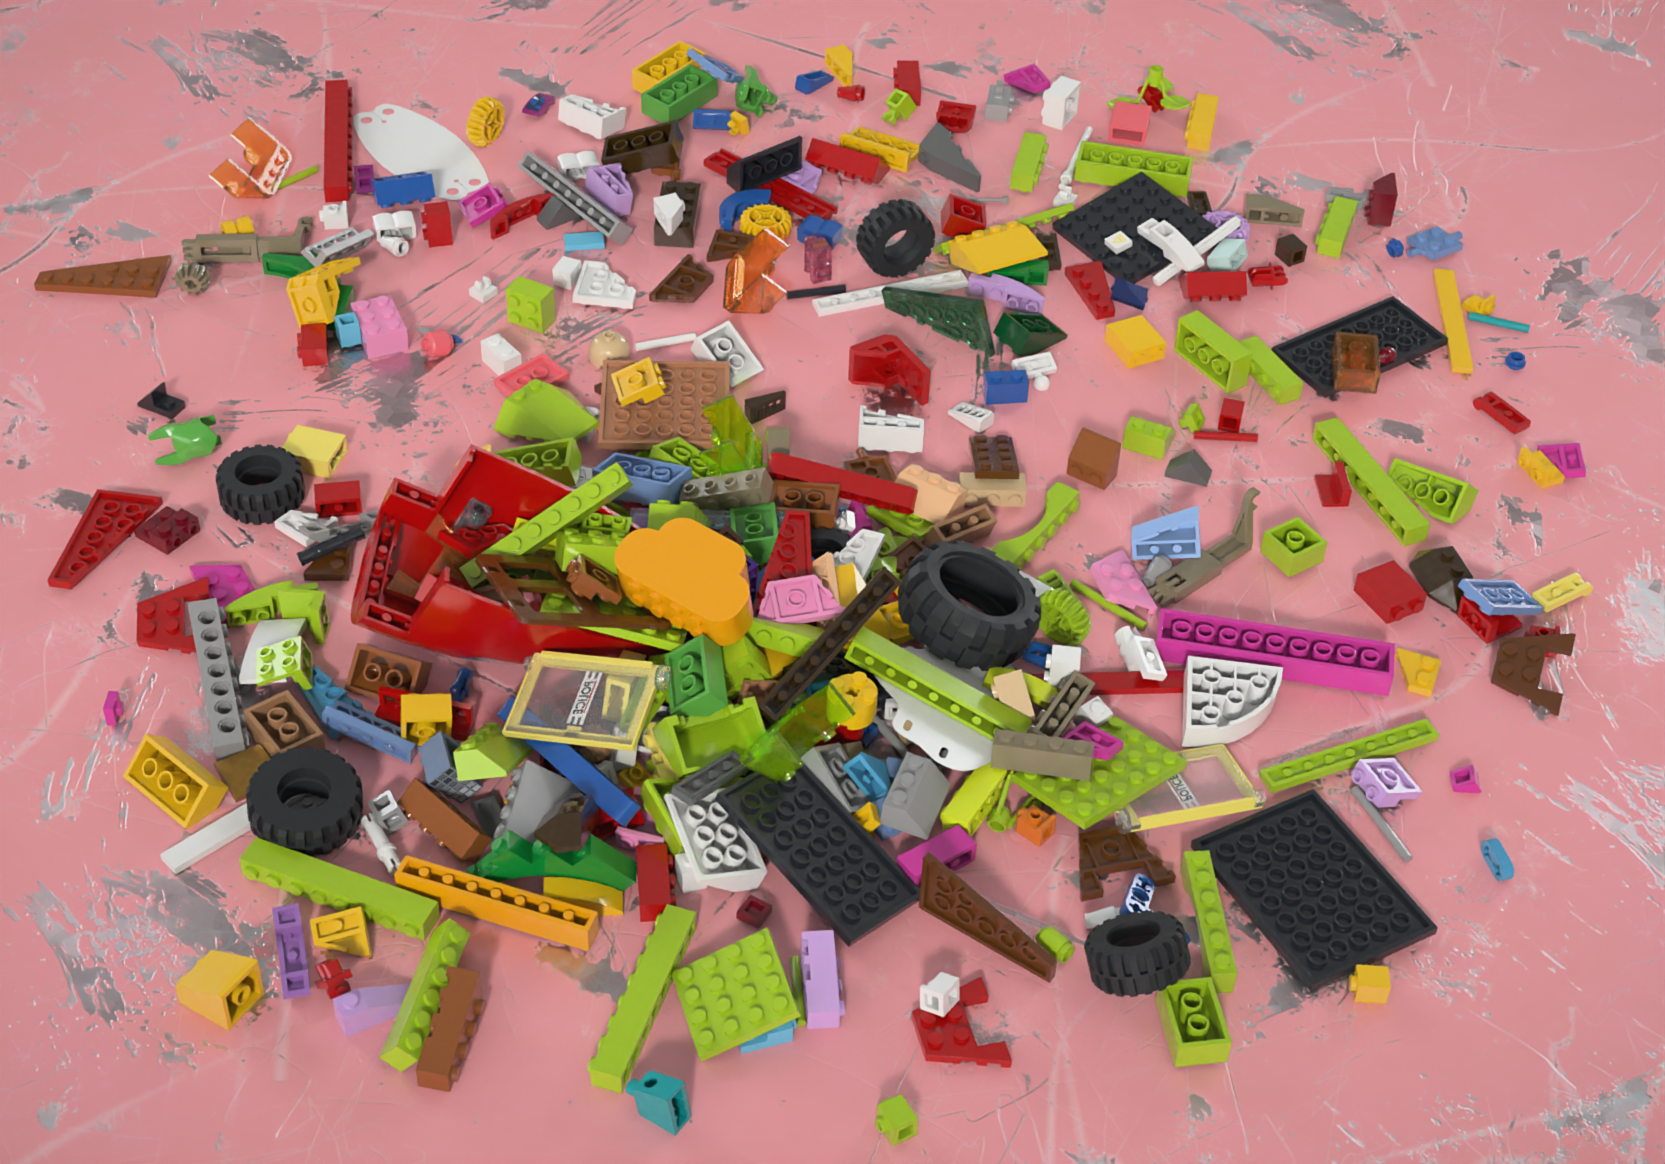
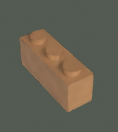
(963, 527)

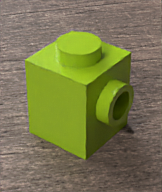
(896, 1119)

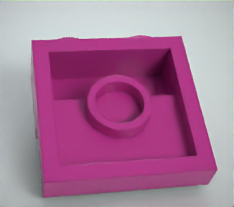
(482, 204)

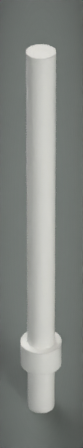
(1067, 175)

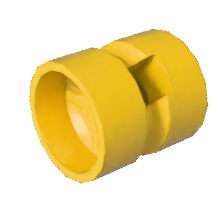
(242, 226)

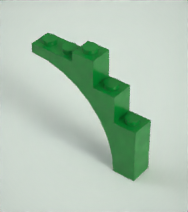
(290, 266)
(517, 858)

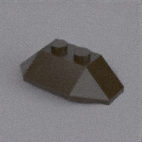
(1439, 575)
(568, 823)

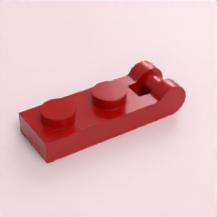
(1502, 412)

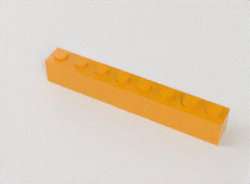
(499, 903)

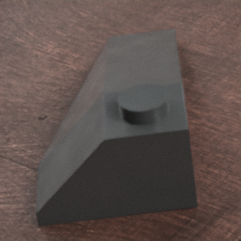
(943, 157)

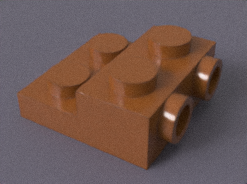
(590, 578)

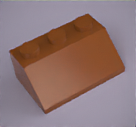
(811, 497)
(382, 667)

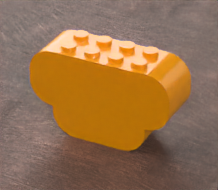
(688, 578)

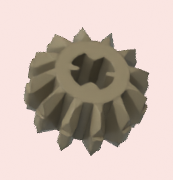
(192, 277)

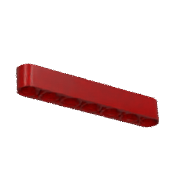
(853, 485)

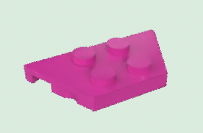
(226, 582)

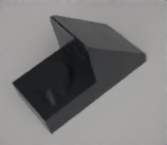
(162, 403)

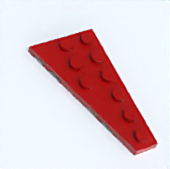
(101, 529)
(789, 555)

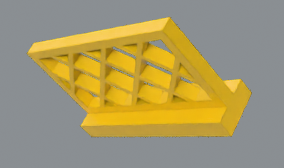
(892, 150)

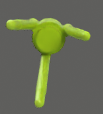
(1000, 817)

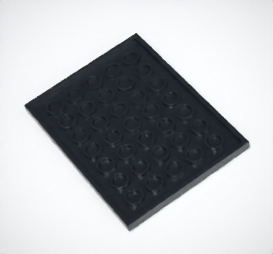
(1314, 889)

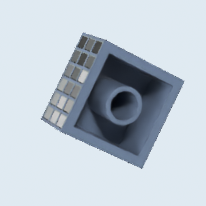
(441, 771)

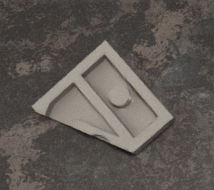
(1347, 193)

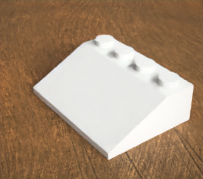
(716, 845)

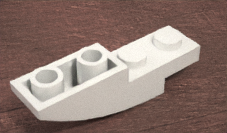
(1173, 244)

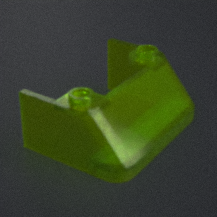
(733, 438)
(784, 744)

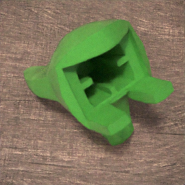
(752, 93)
(188, 438)

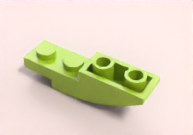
(604, 523)
(260, 604)

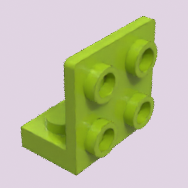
(308, 605)
(285, 660)

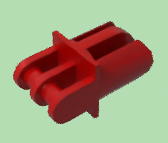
(1152, 97)
(1267, 276)

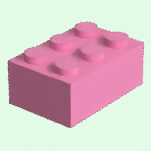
(380, 326)

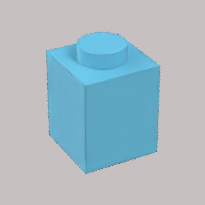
(348, 329)

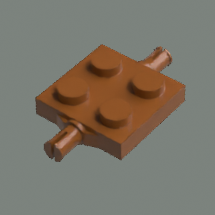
(871, 466)

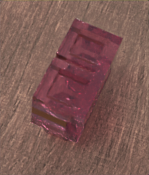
(818, 259)

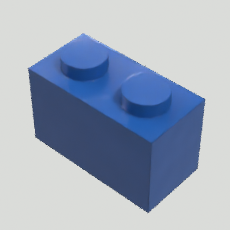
(1005, 387)

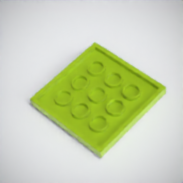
(735, 994)

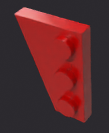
(475, 542)

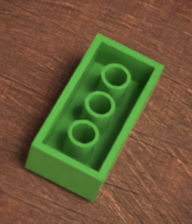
(679, 94)

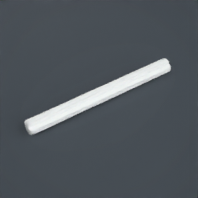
(1201, 248)

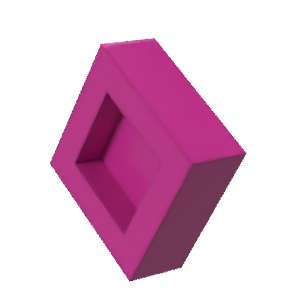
(113, 708)

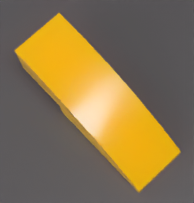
(585, 894)

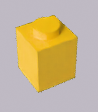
(1370, 984)

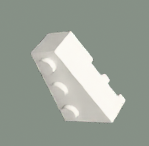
(890, 432)

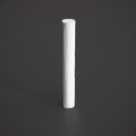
(665, 342)

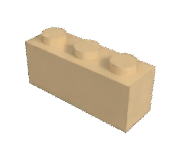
(994, 491)

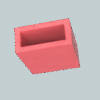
(1129, 123)

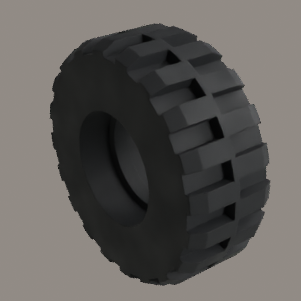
(301, 773)

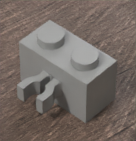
(999, 102)

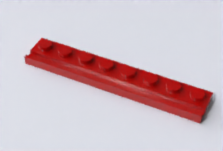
(782, 192)

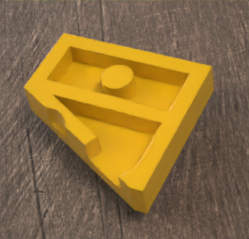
(1418, 670)
(343, 932)

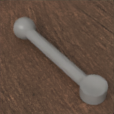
(1005, 199)

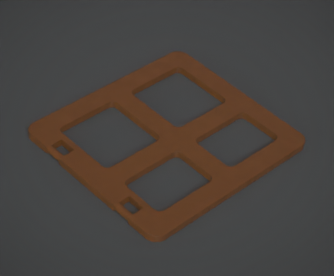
(589, 615)

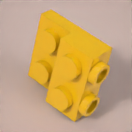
(639, 382)

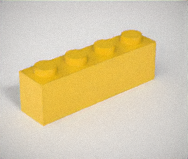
(1201, 121)

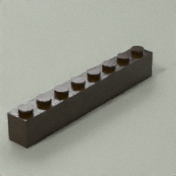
(827, 646)

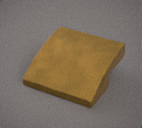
(237, 769)

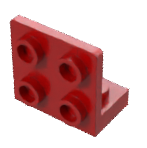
(1486, 626)

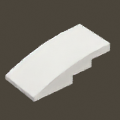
(266, 634)

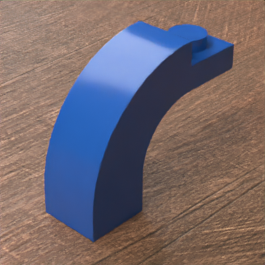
(734, 205)

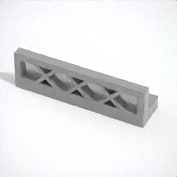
(340, 250)

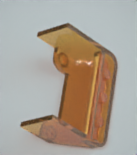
(266, 156)
(746, 279)

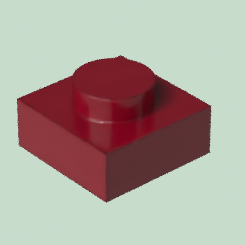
(754, 911)

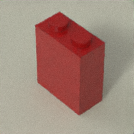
(1390, 592)

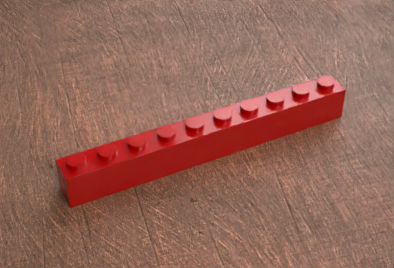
(338, 141)

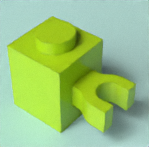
(900, 107)

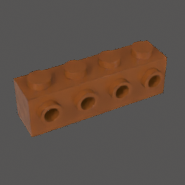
(445, 821)

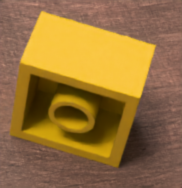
(425, 716)

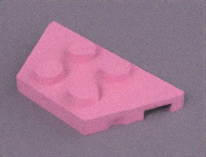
(1121, 582)
(798, 601)

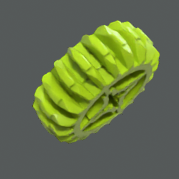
(1063, 617)

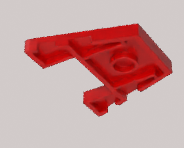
(163, 617)
(951, 1037)

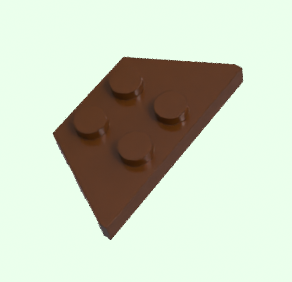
(683, 283)

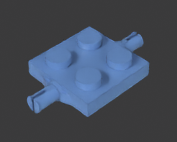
(1434, 243)

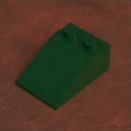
(1027, 332)

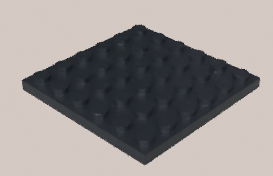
(1124, 210)

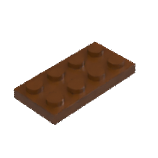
(993, 457)

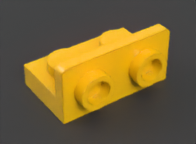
(1539, 468)

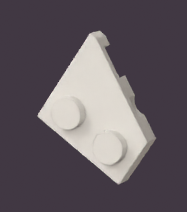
(292, 519)

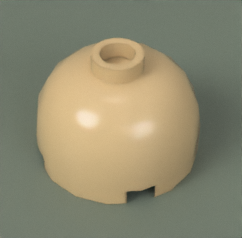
(608, 346)

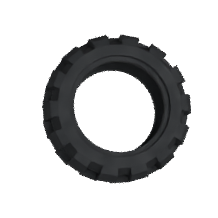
(953, 628)

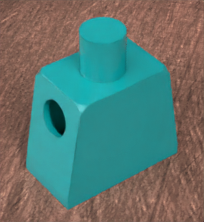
(661, 1100)

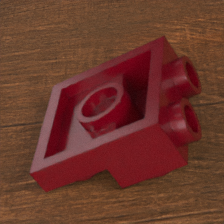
(168, 529)

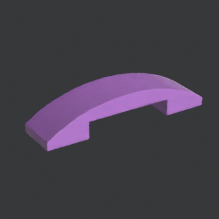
(291, 951)

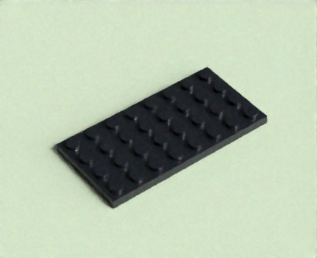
(1389, 319)
(821, 851)

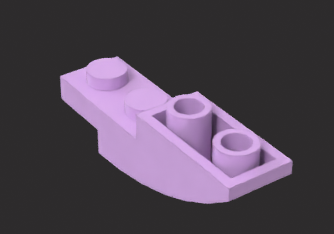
(1004, 289)

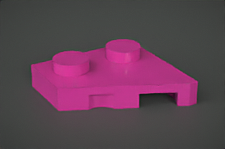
(1028, 78)
(1566, 458)
(1105, 744)

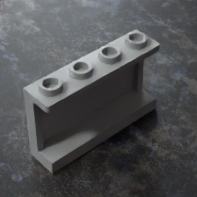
(530, 798)

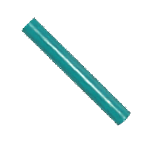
(1499, 322)

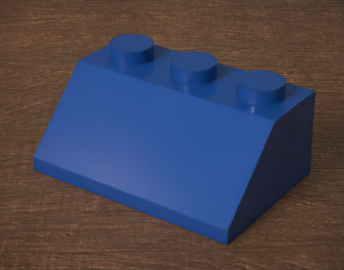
(402, 188)

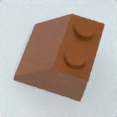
(1094, 459)

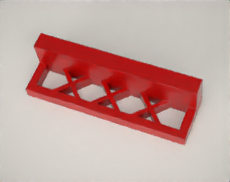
(391, 712)

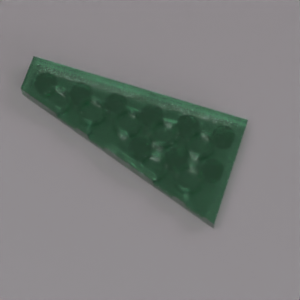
(947, 314)

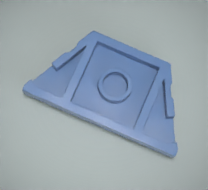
(717, 68)

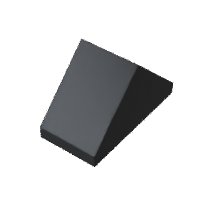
(556, 214)
(1189, 468)

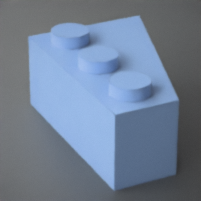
(1170, 535)

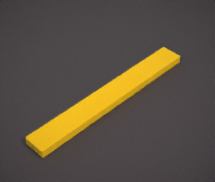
(1453, 321)

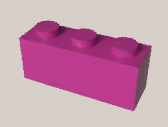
(951, 847)

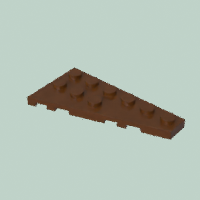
(963, 908)

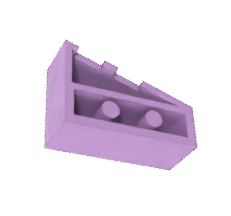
(610, 188)
(820, 980)

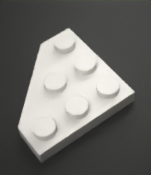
(602, 287)

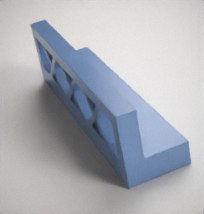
(369, 733)

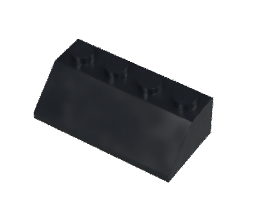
(766, 165)

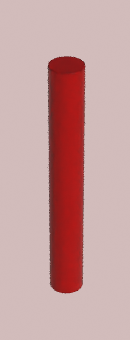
(1228, 436)

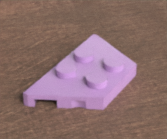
(806, 178)

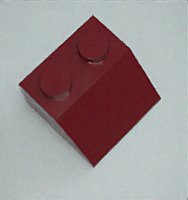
(1382, 201)

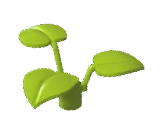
(1157, 79)

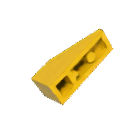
(839, 62)

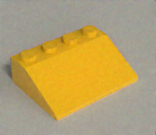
(995, 248)

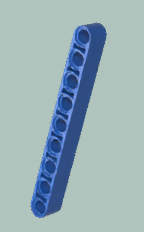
(583, 774)

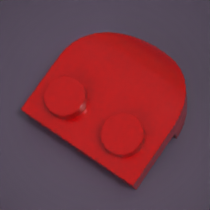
(956, 116)

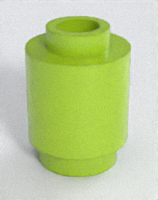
(1055, 943)

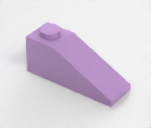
(368, 1007)

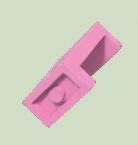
(641, 835)

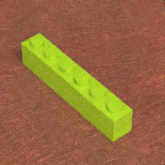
(422, 997)

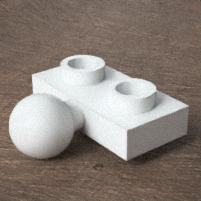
(1036, 367)

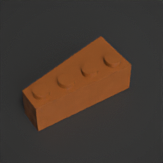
(451, 1030)

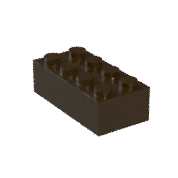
(644, 147)
(686, 231)

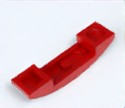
(517, 212)

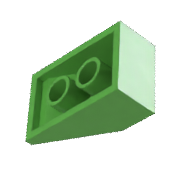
(757, 528)

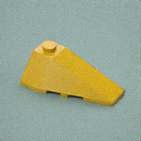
(849, 585)

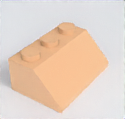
(936, 496)

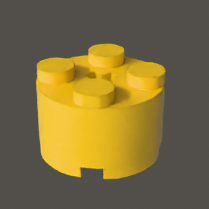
(860, 695)

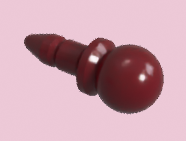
(1387, 355)

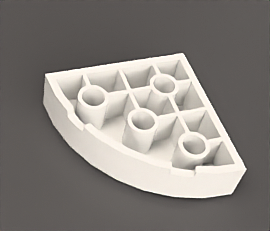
(1225, 699)

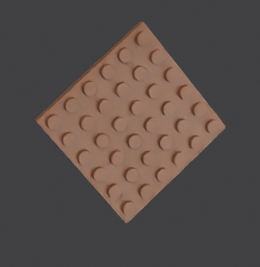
(670, 416)

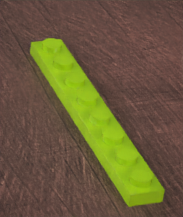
(1030, 221)
(1347, 755)

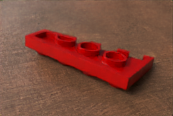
(1092, 287)

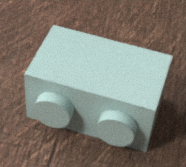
(1227, 255)

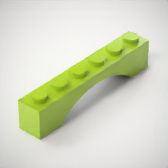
(1060, 504)
(783, 637)
(1215, 944)

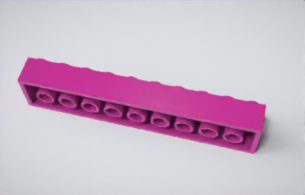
(1303, 654)

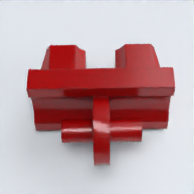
(333, 978)

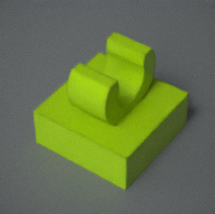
(1192, 418)

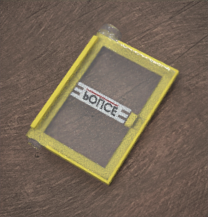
(585, 699)
(1205, 789)

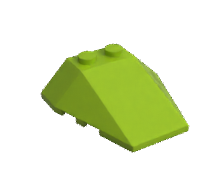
(544, 413)

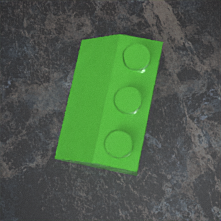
(696, 678)

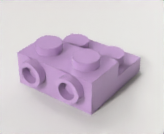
(1384, 781)

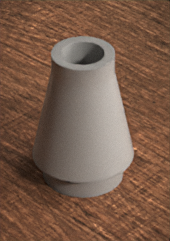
(1157, 567)

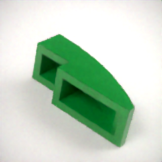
(1028, 272)

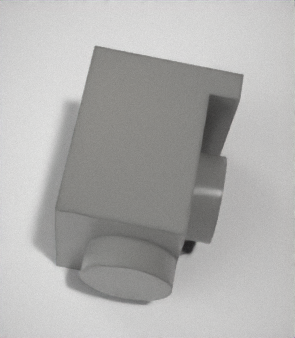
(388, 812)

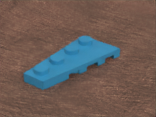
(326, 693)

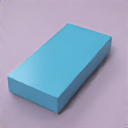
(584, 241)

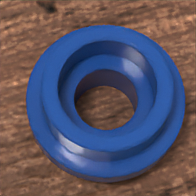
(1395, 248)
(1515, 361)

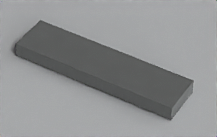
(709, 778)

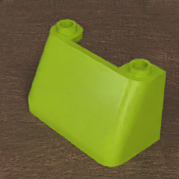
(700, 740)

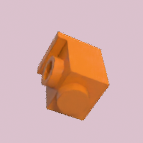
(1035, 824)

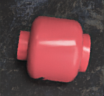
(437, 343)

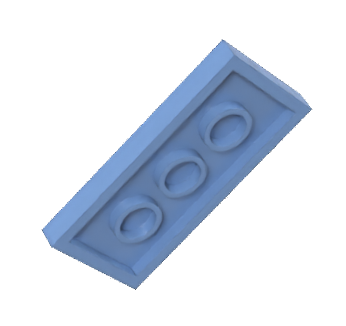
(1500, 597)

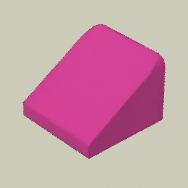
(1465, 780)

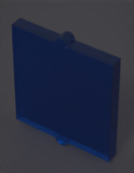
(1129, 294)

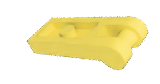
(1562, 592)

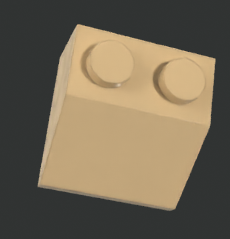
(1013, 692)

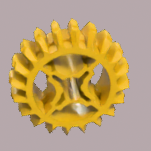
(485, 121)
(766, 216)

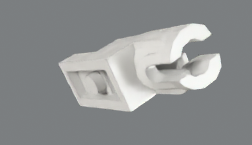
(1140, 654)

